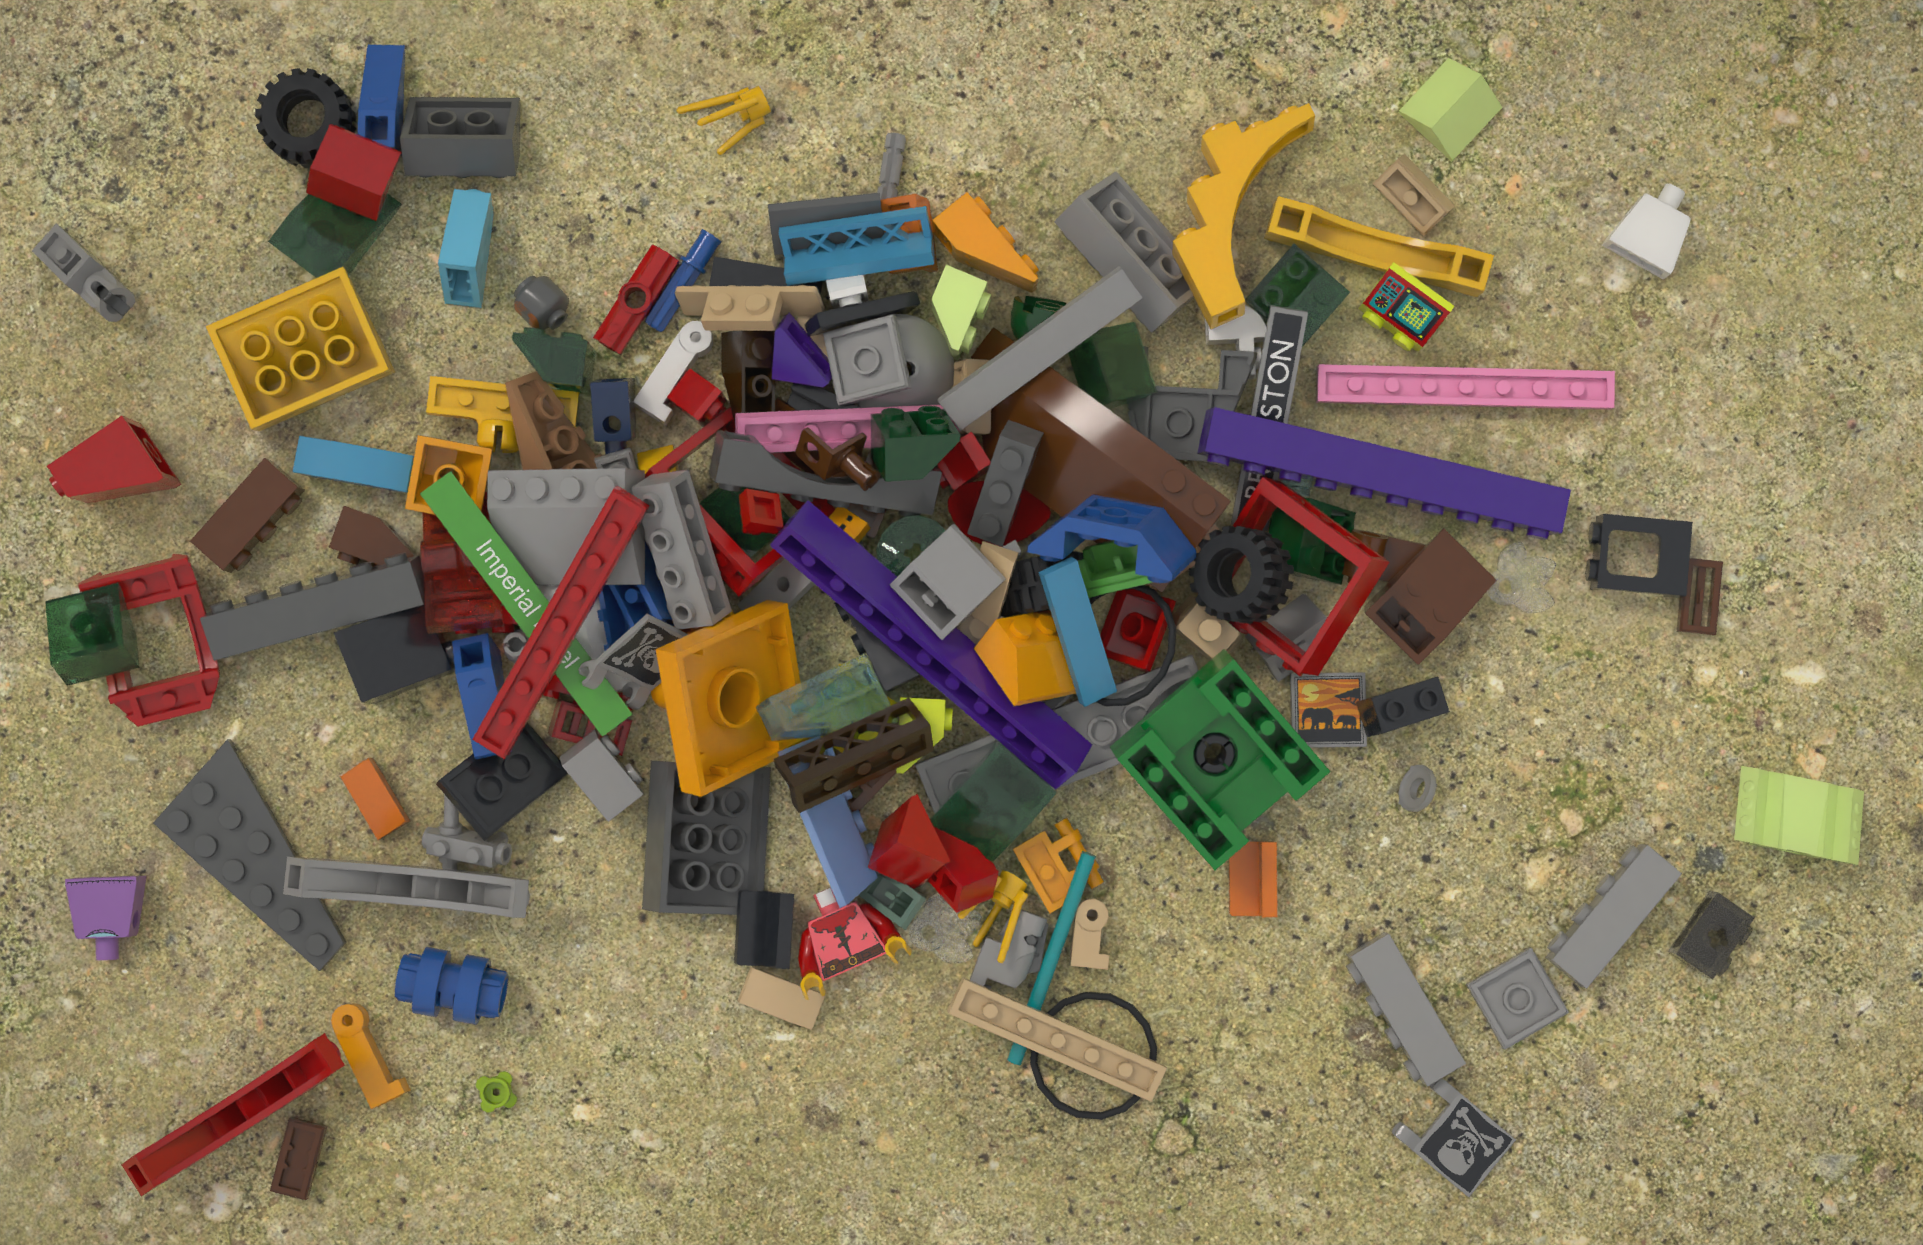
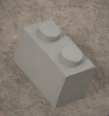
(602, 775)

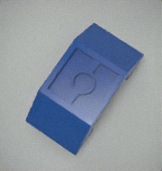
(1161, 548)

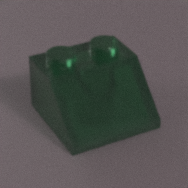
(91, 635)

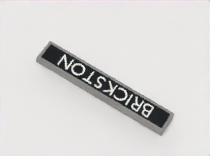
(1274, 385)

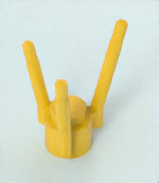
(747, 103)
(1007, 892)

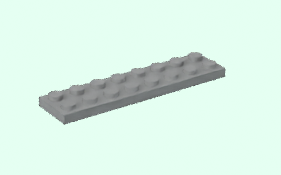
(1095, 722)

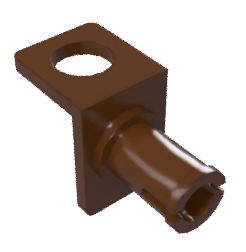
(842, 458)

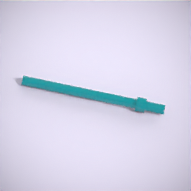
(1056, 943)

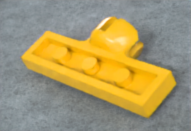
(487, 405)

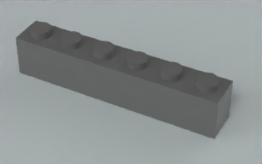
(314, 607)

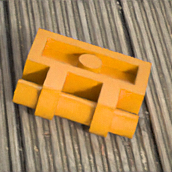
(1045, 867)

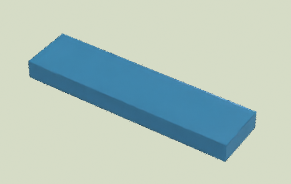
(1077, 631)

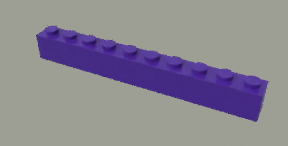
(1383, 472)
(950, 664)

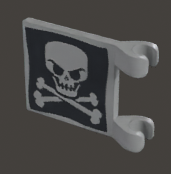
(634, 659)
(1460, 1142)

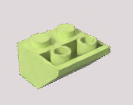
(956, 306)

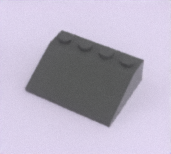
(704, 845)

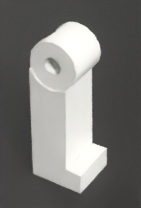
(680, 356)

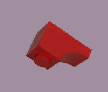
(963, 463)

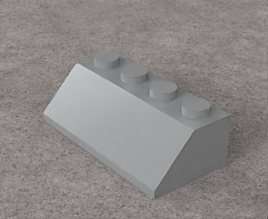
(1119, 230)

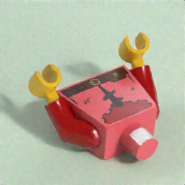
(844, 940)

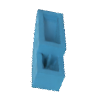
(353, 464)

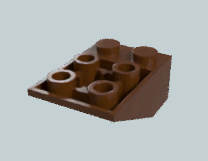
(1429, 596)

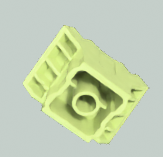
(1799, 815)

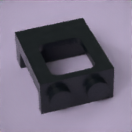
(1672, 556)

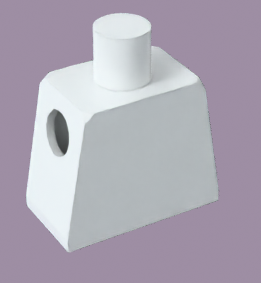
(1652, 232)

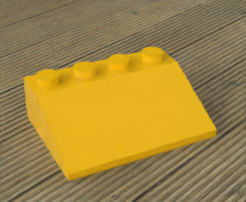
(299, 349)

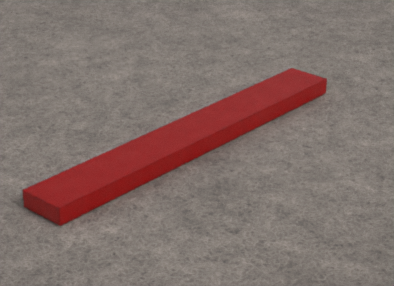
(561, 621)

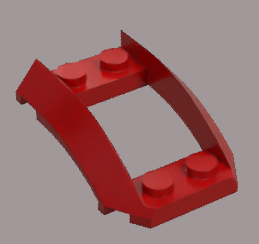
(176, 694)

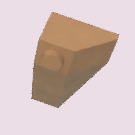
(543, 430)

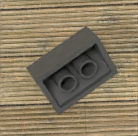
(461, 137)
(821, 210)

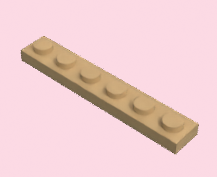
(1056, 1039)

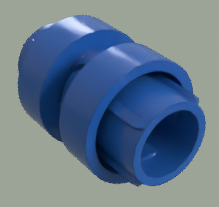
(467, 988)

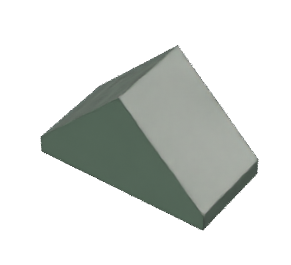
(894, 899)

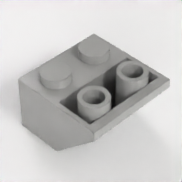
(947, 581)

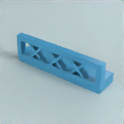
(859, 253)

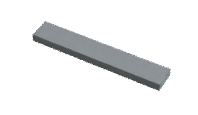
(1040, 348)

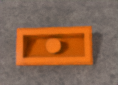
(375, 798)

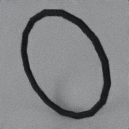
(1169, 656)
(1088, 1114)

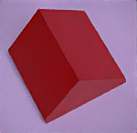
(352, 172)
(1134, 629)
(908, 846)

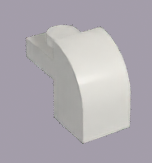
(1242, 332)

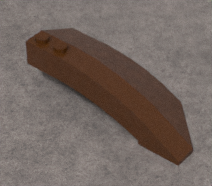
(1096, 453)

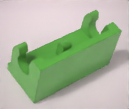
(1109, 568)

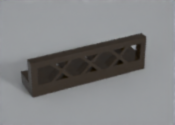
(860, 760)

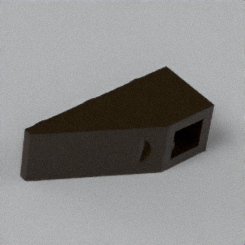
(748, 370)

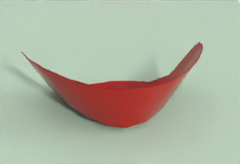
(1029, 517)

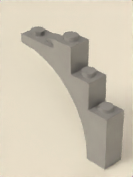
(406, 885)

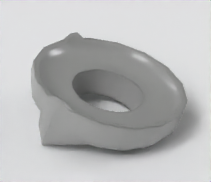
(1410, 784)

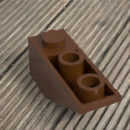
(366, 538)

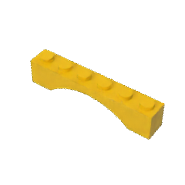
(1342, 239)

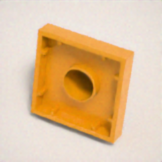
(713, 691)

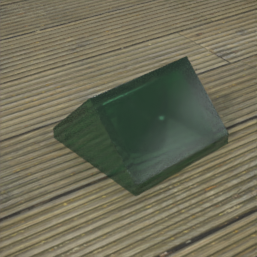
(1113, 366)

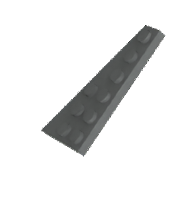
(242, 845)

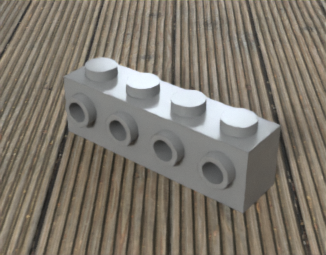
(682, 550)

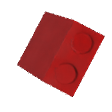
(112, 465)

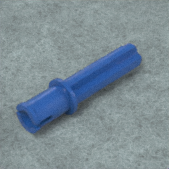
(685, 275)

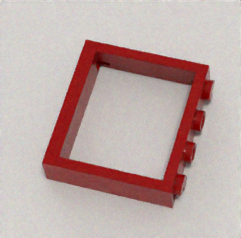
(728, 554)
(1370, 565)

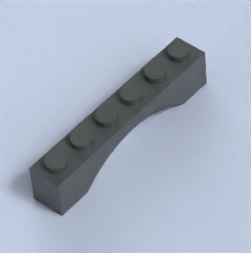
(744, 462)

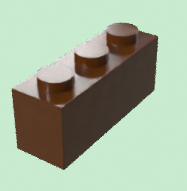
(248, 516)

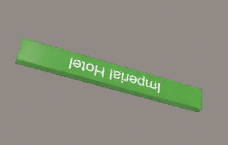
(518, 593)

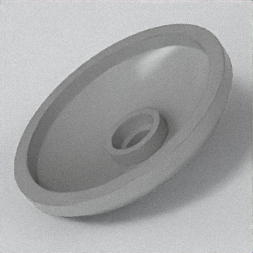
(930, 363)

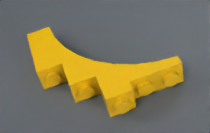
(1235, 161)

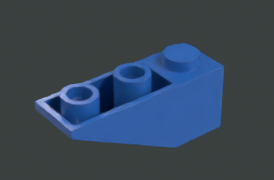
(383, 95)
(479, 681)

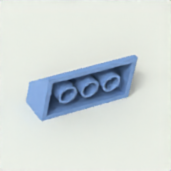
(838, 839)

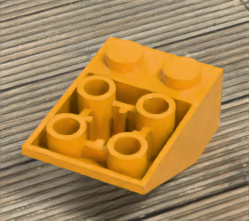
(976, 242)

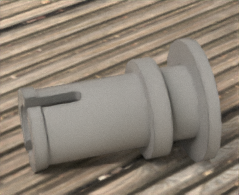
(514, 644)

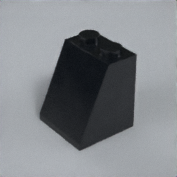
(394, 654)

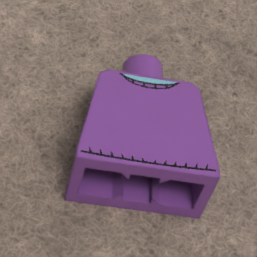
(106, 910)

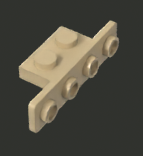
(747, 306)

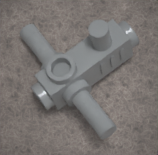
(457, 843)

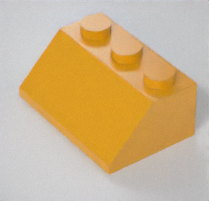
(1026, 658)

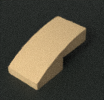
(780, 998)

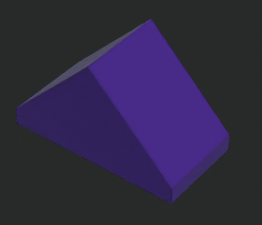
(798, 356)

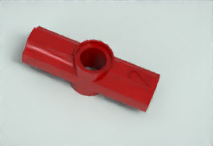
(648, 278)

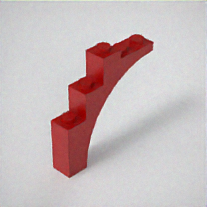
(234, 1115)

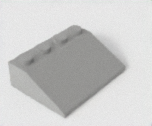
(550, 513)

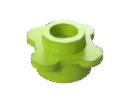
(491, 1101)

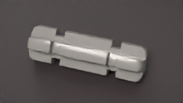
(891, 165)

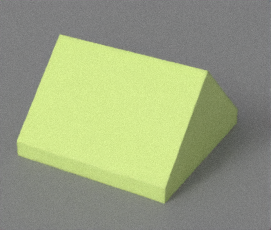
(1451, 107)

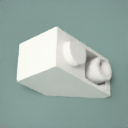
(847, 291)

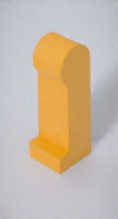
(352, 1031)

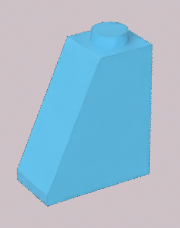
(466, 248)

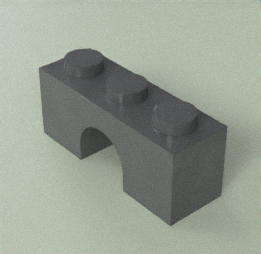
(1004, 483)

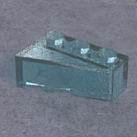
(825, 702)

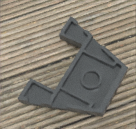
(1177, 414)

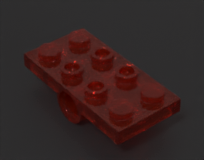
(454, 589)

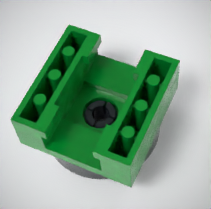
(1222, 794)

